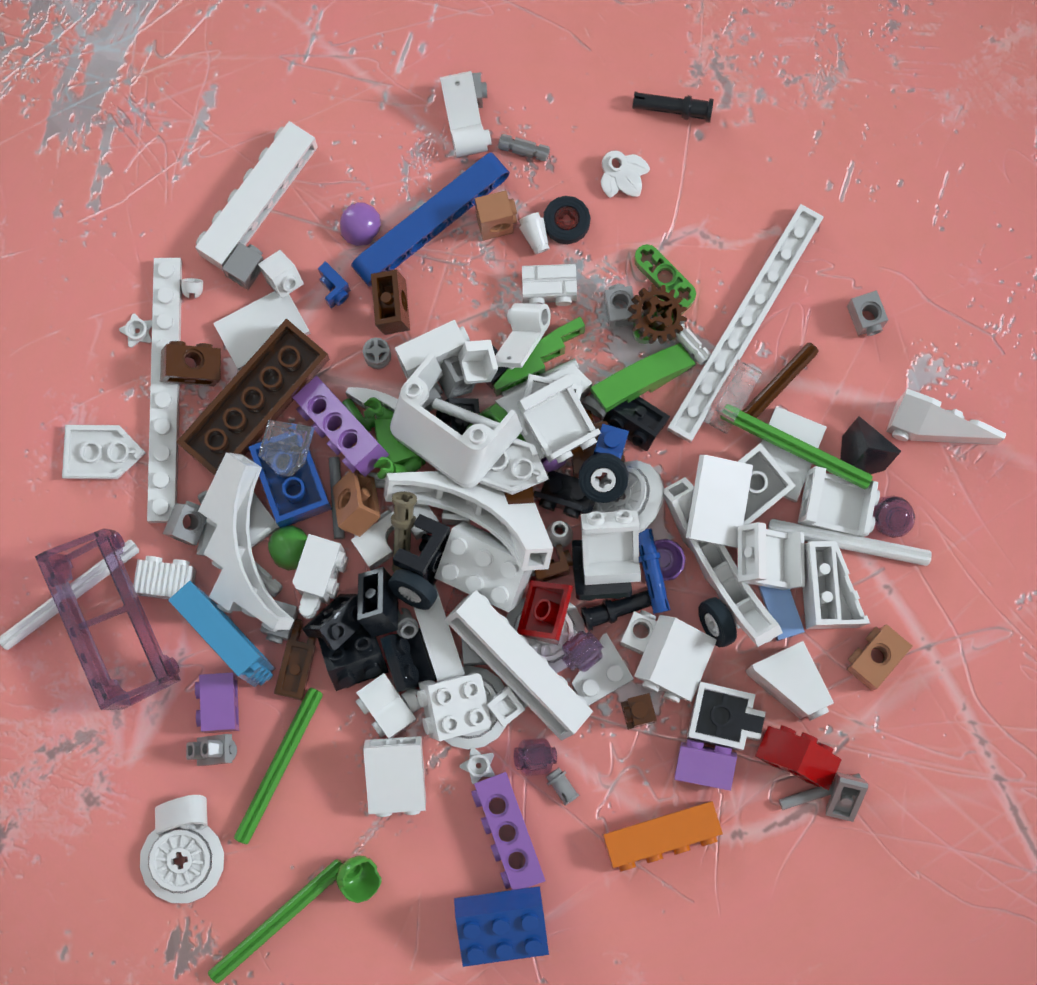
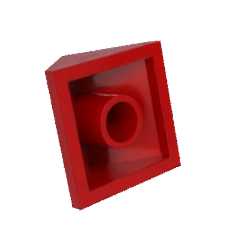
(544, 611)

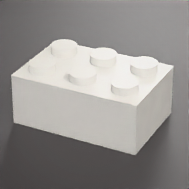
(767, 483)
(484, 564)

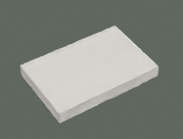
(253, 324)
(800, 428)
(719, 500)

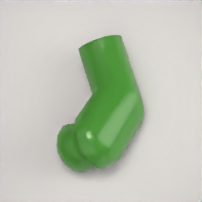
(366, 422)

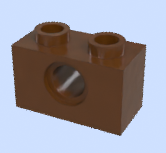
(390, 302)
(175, 369)

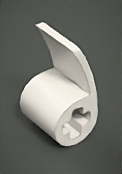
(182, 812)

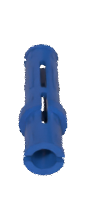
(650, 561)

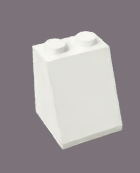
(793, 681)

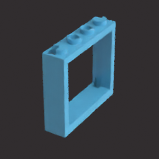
(222, 635)

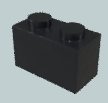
(377, 603)

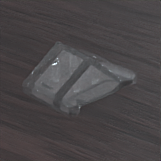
(285, 446)

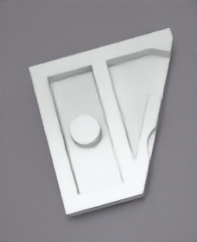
(604, 676)

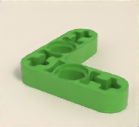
(678, 283)

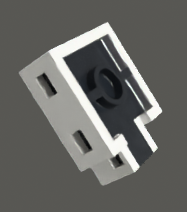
(724, 717)

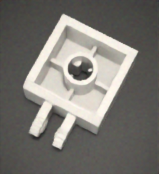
(318, 573)

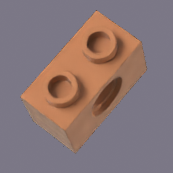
(495, 215)
(356, 503)
(893, 650)

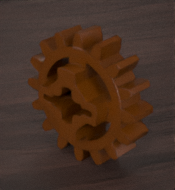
(651, 304)

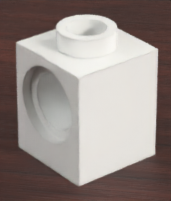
(280, 273)
(632, 642)

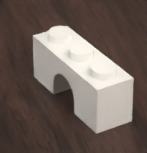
(373, 543)

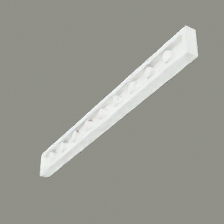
(745, 322)
(164, 396)

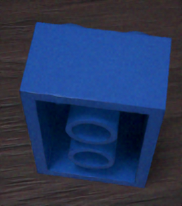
(292, 497)
(501, 926)

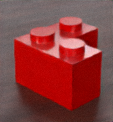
(799, 756)

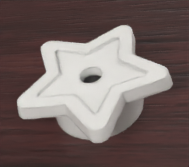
(133, 324)
(477, 773)

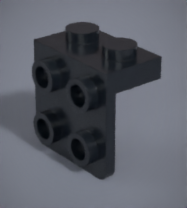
(597, 591)
(354, 660)

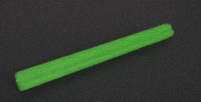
(802, 449)
(278, 766)
(275, 922)

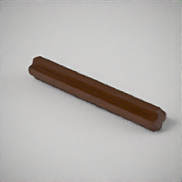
(781, 380)

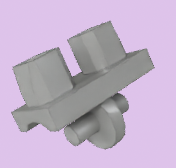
(212, 750)

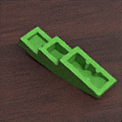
(546, 350)
(642, 377)

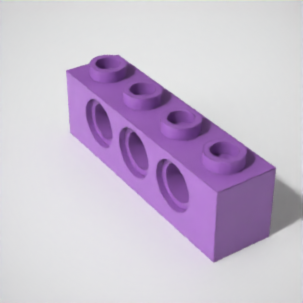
(317, 397)
(500, 787)

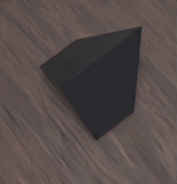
(867, 448)

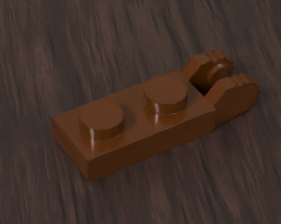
(295, 665)

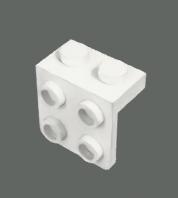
(454, 706)

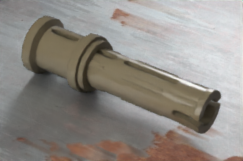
(402, 521)

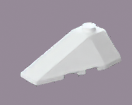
(922, 419)

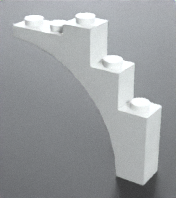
(228, 509)
(513, 524)
(722, 571)

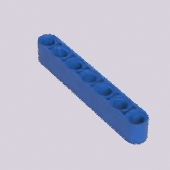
(431, 218)

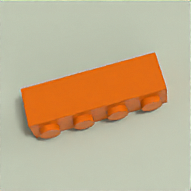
(662, 835)

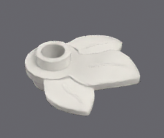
(624, 178)

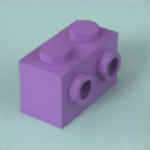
(217, 702)
(706, 765)

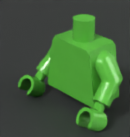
(400, 457)

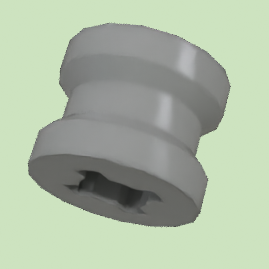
(376, 347)

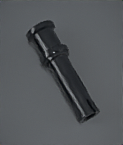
(686, 107)
(610, 610)

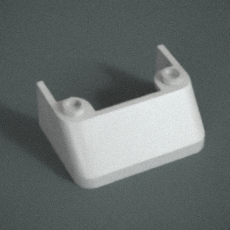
(457, 456)

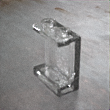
(732, 396)

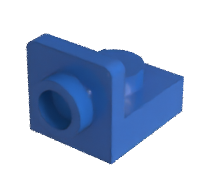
(334, 281)
(611, 440)

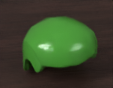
(287, 546)
(358, 879)

